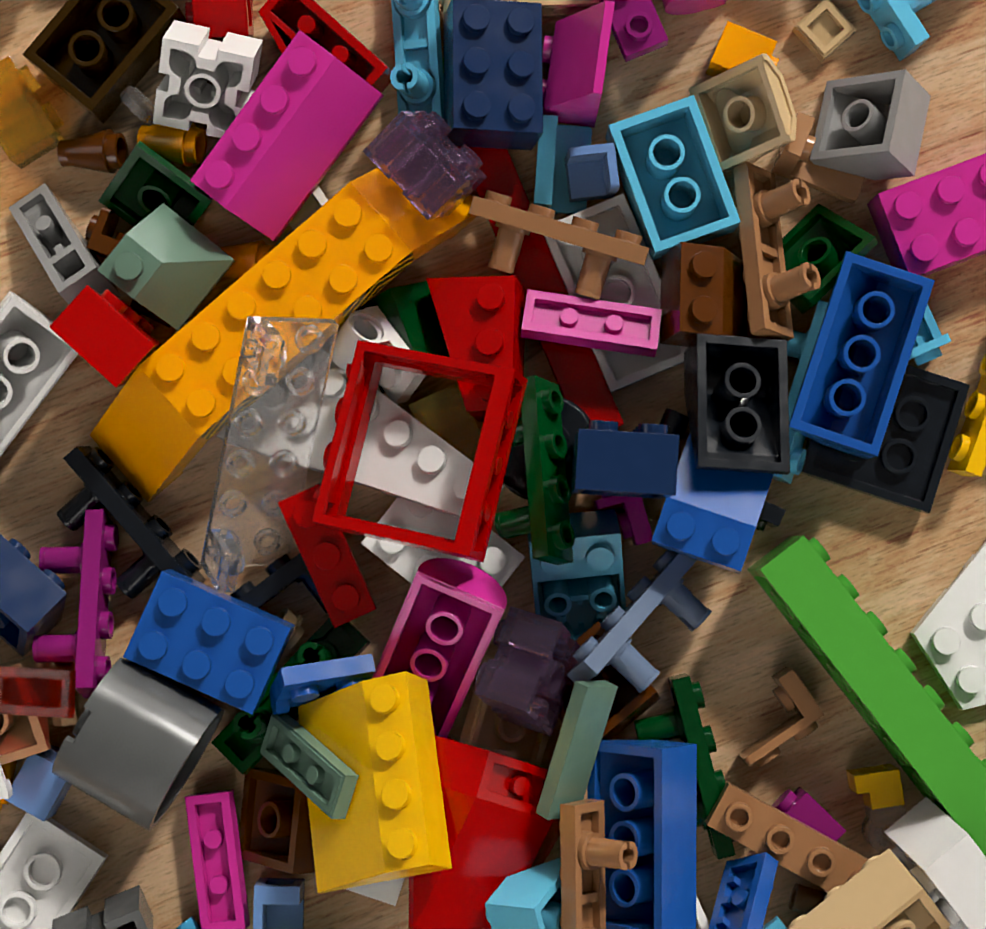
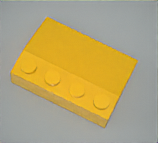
(397, 805)

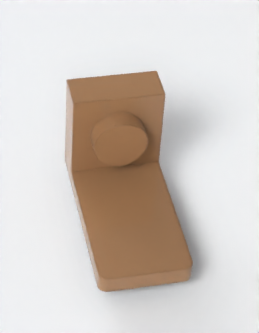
(795, 163)
(792, 696)

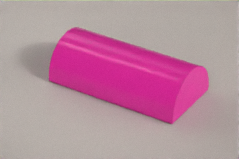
(444, 633)

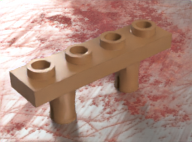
(517, 223)
(760, 234)
(784, 838)
(583, 863)

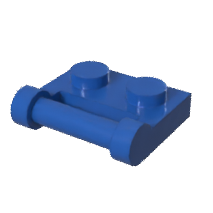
(311, 681)

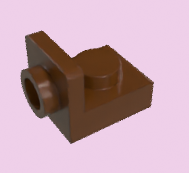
(100, 233)

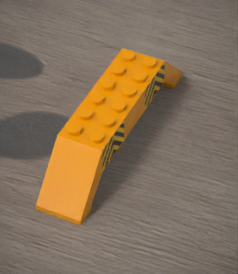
(316, 272)

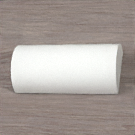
(29, 363)

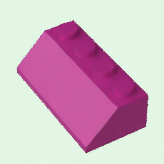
(287, 137)

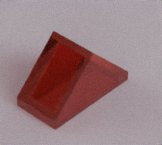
(38, 691)

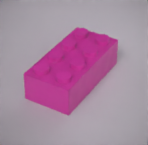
(934, 218)

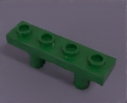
(547, 485)
(686, 724)
(245, 733)

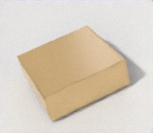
(824, 30)

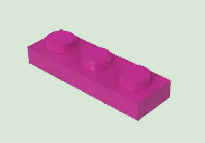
(591, 323)
(217, 860)

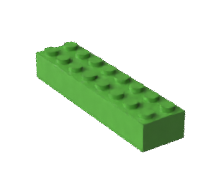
(877, 680)

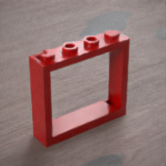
(489, 465)

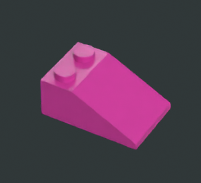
(577, 65)

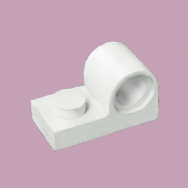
(374, 327)

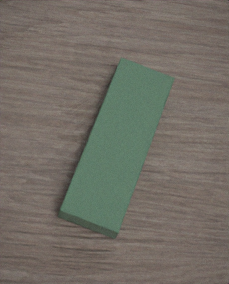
(576, 746)
(309, 765)

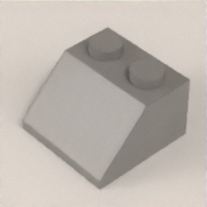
(872, 125)

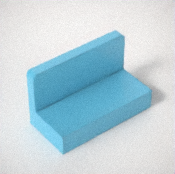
(550, 176)

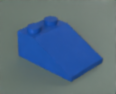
(712, 513)

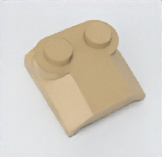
(746, 111)

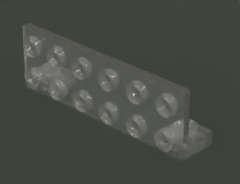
(266, 442)

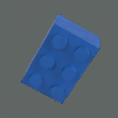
(209, 641)

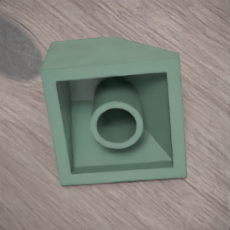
(166, 266)

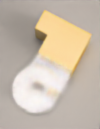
(882, 801)

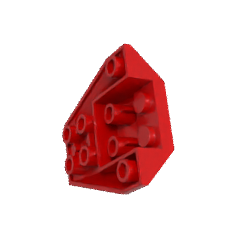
(490, 835)

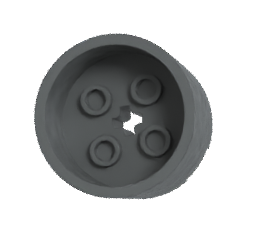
(137, 742)

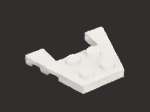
(955, 634)

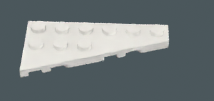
(397, 453)

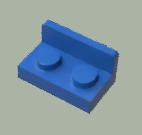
(744, 892)

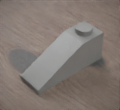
(59, 245)

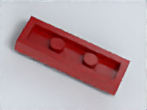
(327, 560)

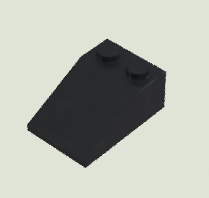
(738, 403)

